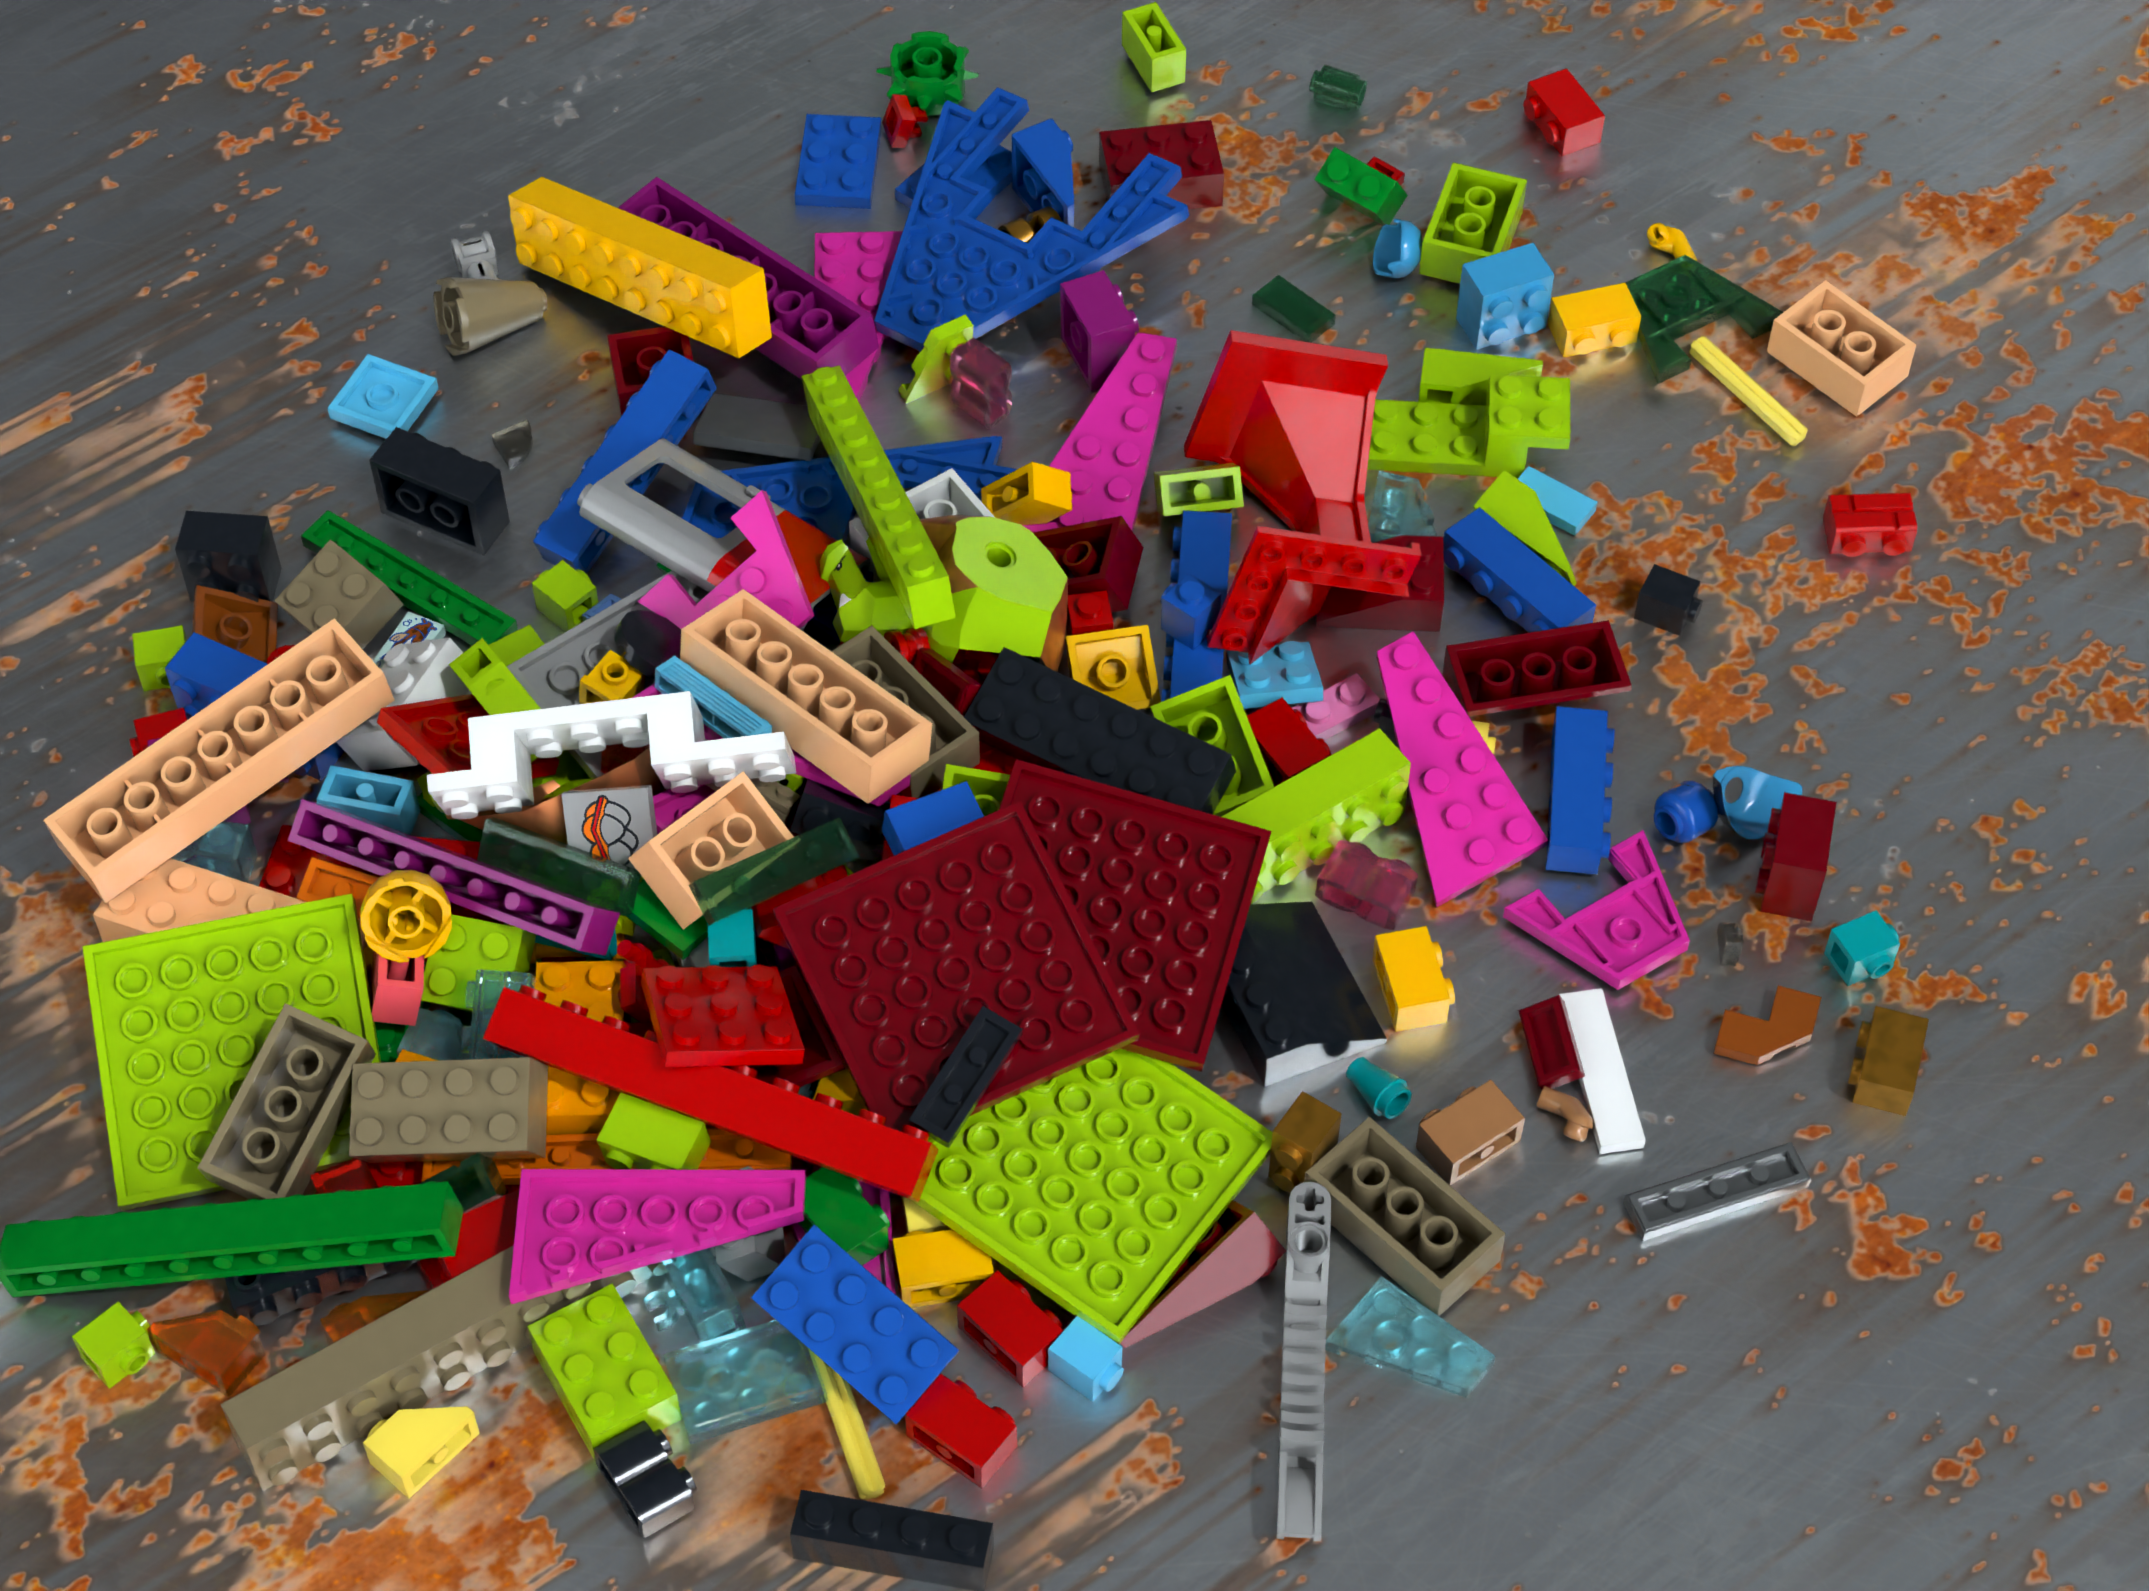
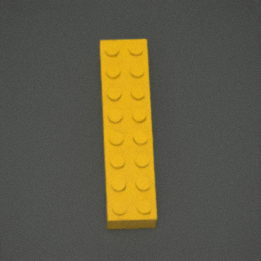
(641, 266)

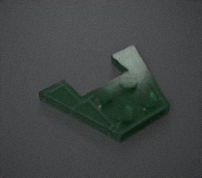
(1683, 299)

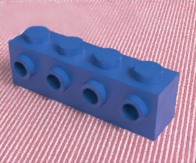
(1513, 575)
(1578, 790)

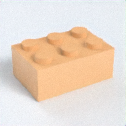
(1841, 348)
(709, 837)

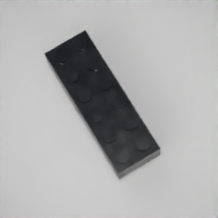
(1087, 734)

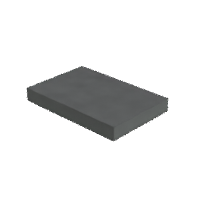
(757, 427)

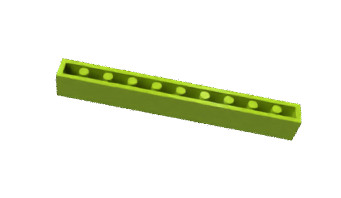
(879, 498)

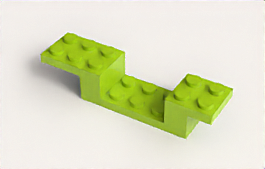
(1473, 437)

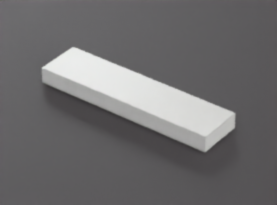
(1605, 1080)

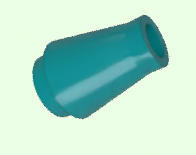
(1381, 1089)

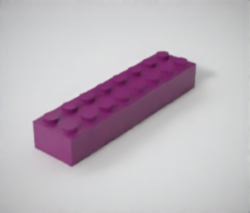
(807, 318)

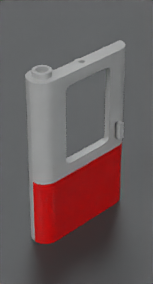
(684, 546)

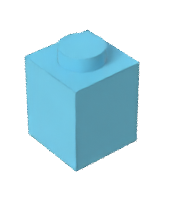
(1086, 1359)

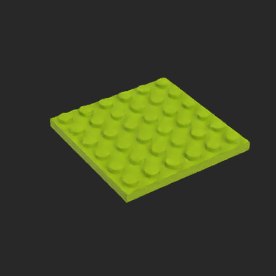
(186, 1018)
(1097, 1182)

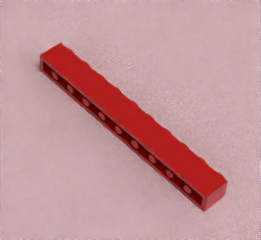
(714, 1094)

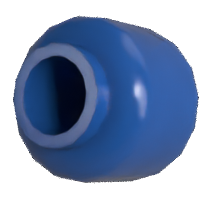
(1685, 812)

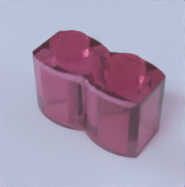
(980, 383)
(1366, 884)

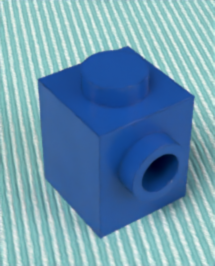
(1189, 610)

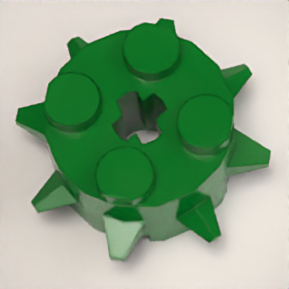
(928, 71)

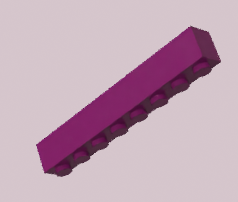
(464, 879)

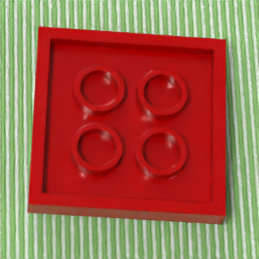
(439, 733)
(721, 1016)

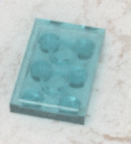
(743, 1380)

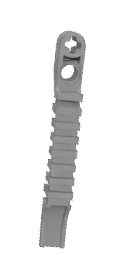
(1303, 1363)

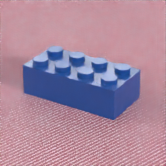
(208, 670)
(855, 1324)

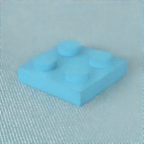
(382, 397)
(1281, 672)

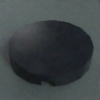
(647, 640)

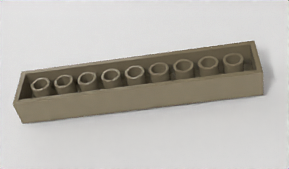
(393, 1366)

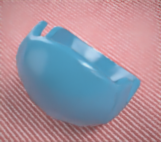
(1397, 249)

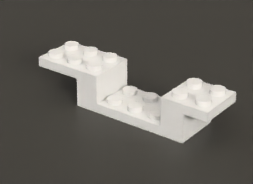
(668, 722)

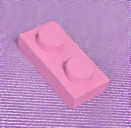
(1341, 707)

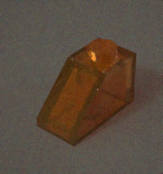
(211, 1347)

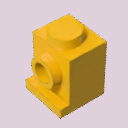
(611, 680)

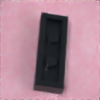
(965, 1076)

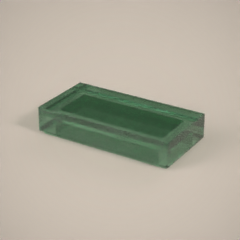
(1293, 309)

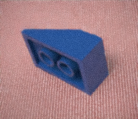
(1044, 169)

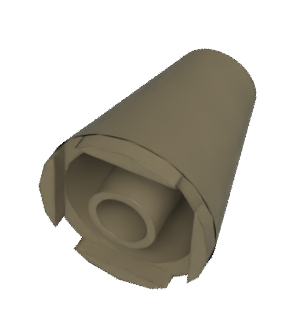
(484, 310)

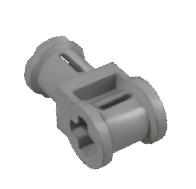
(475, 257)

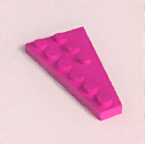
(857, 269)
(1116, 436)
(1458, 792)
(612, 1221)

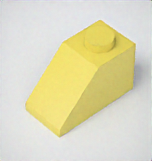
(419, 1444)

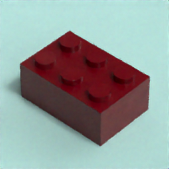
(1184, 144)

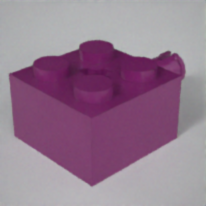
(1095, 325)

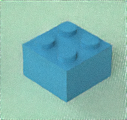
(1504, 296)

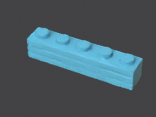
(718, 708)

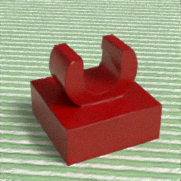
(901, 121)

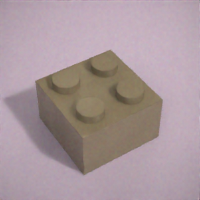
(339, 589)

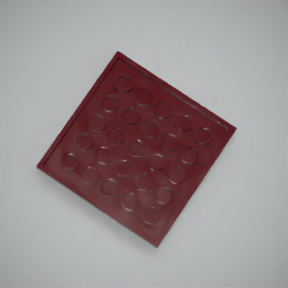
(1157, 895)
(932, 937)

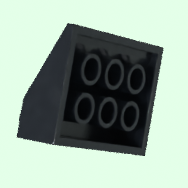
(1295, 994)

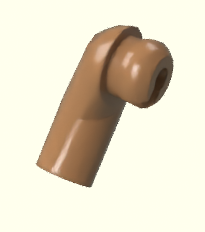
(1570, 1108)

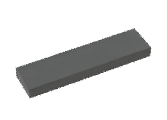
(1716, 1191)

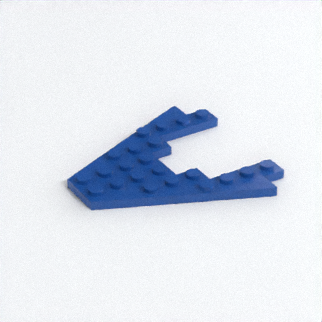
(963, 266)
(819, 497)

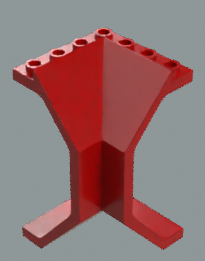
(1302, 438)

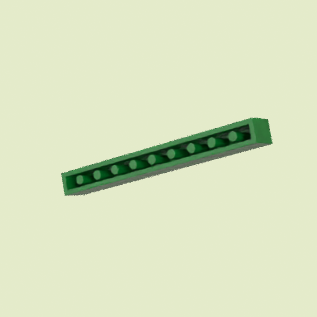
(231, 1239)

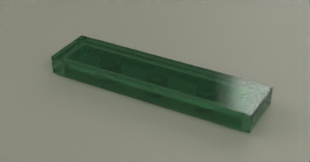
(559, 865)
(773, 871)

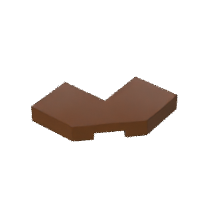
(1757, 1039)

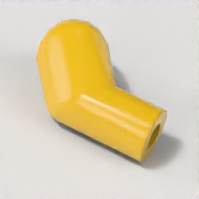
(1669, 240)

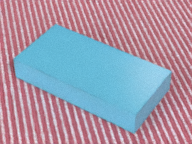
(1562, 504)

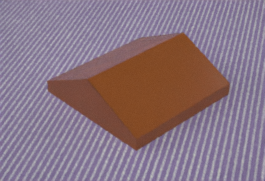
(236, 621)

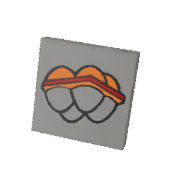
(610, 820)

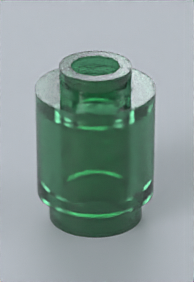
(1338, 88)

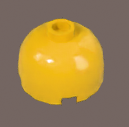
(406, 915)

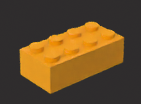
(573, 1102)

